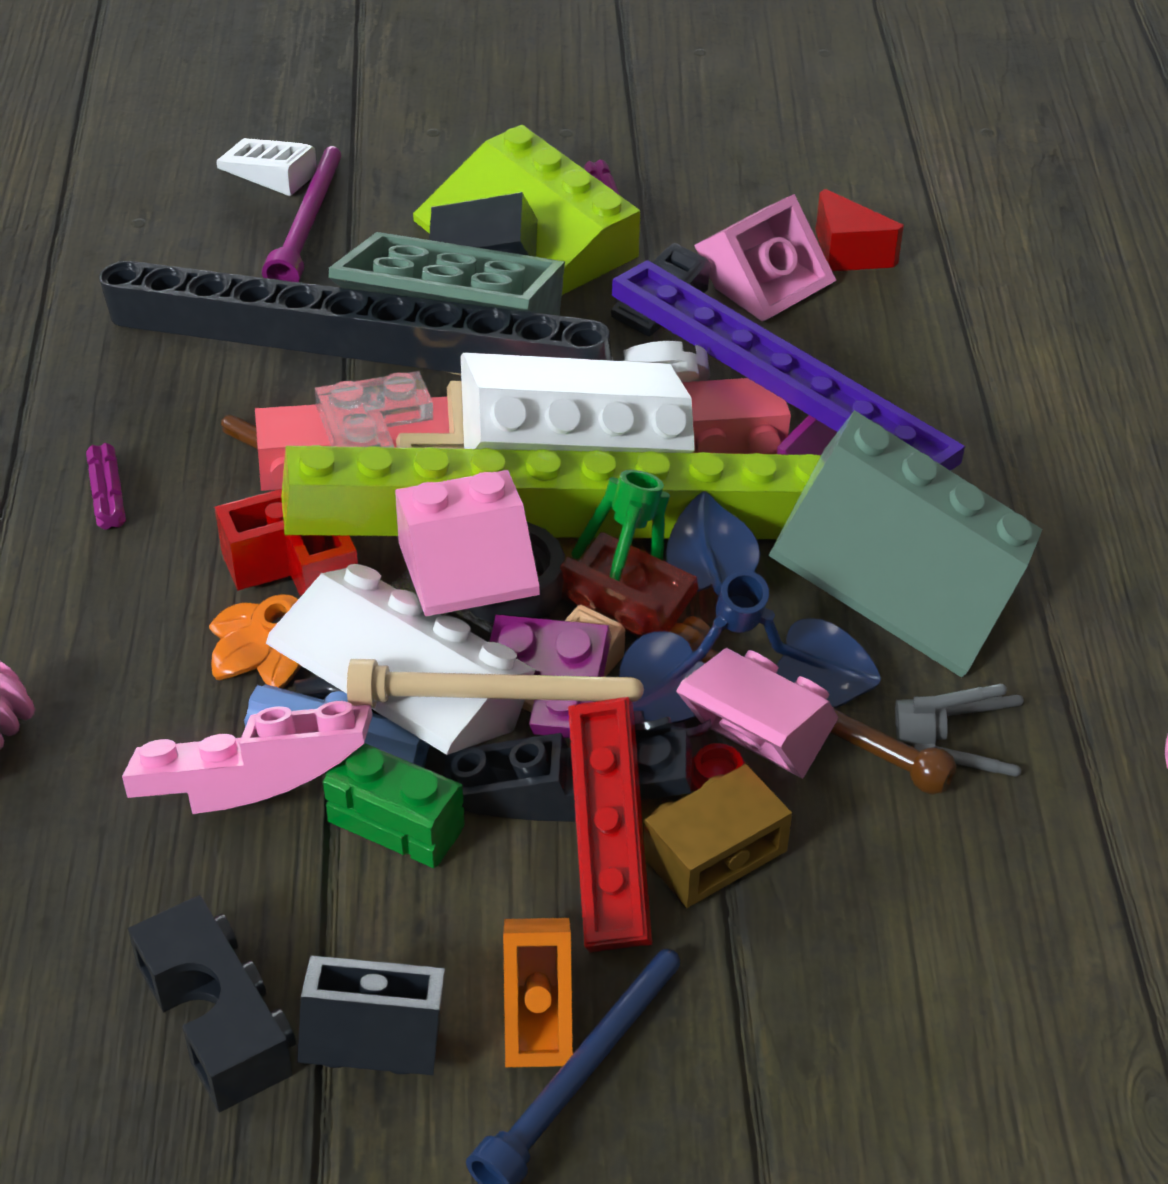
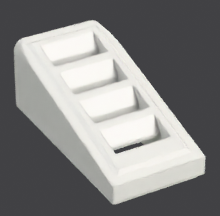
(271, 163)

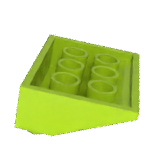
(575, 211)

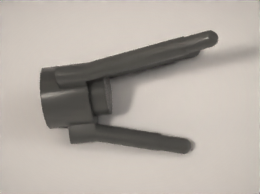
(924, 721)

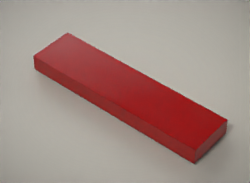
(609, 825)

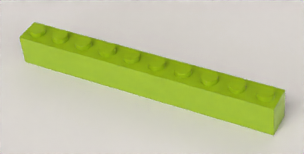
(355, 487)

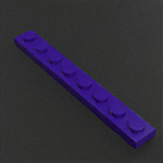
(771, 360)

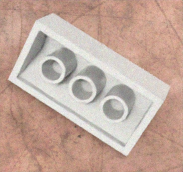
(573, 405)
(362, 617)

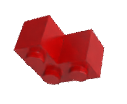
(261, 552)

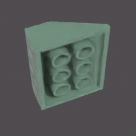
(451, 274)
(906, 543)

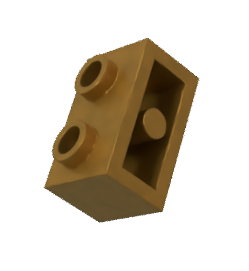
(716, 834)

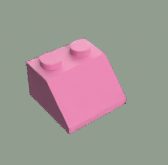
(767, 259)
(466, 542)
(761, 708)

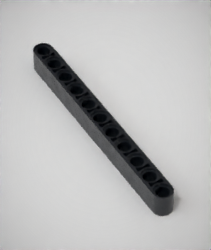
(337, 319)

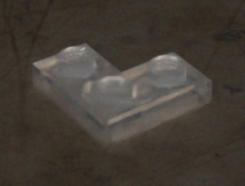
(363, 409)

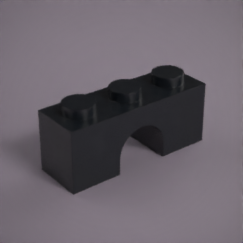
(239, 1042)

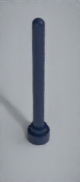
(505, 1155)

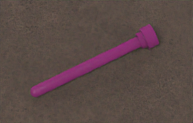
(286, 261)

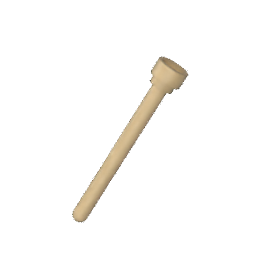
(375, 683)

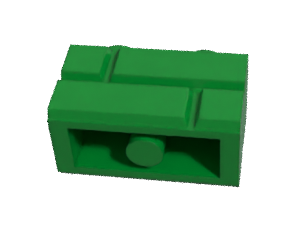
(395, 804)

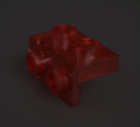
(648, 593)

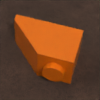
(537, 992)

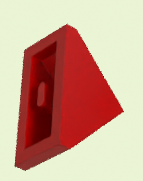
(855, 235)

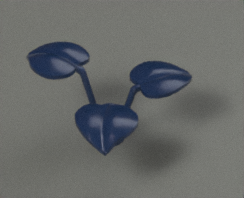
(725, 556)

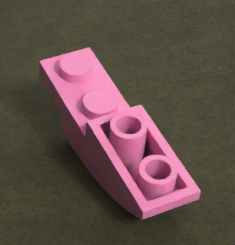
(271, 757)

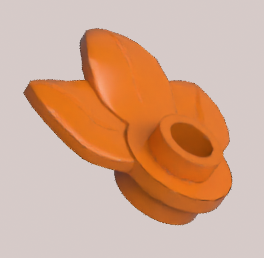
(243, 641)

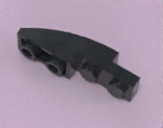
(535, 775)

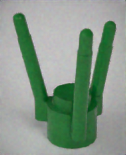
(636, 500)

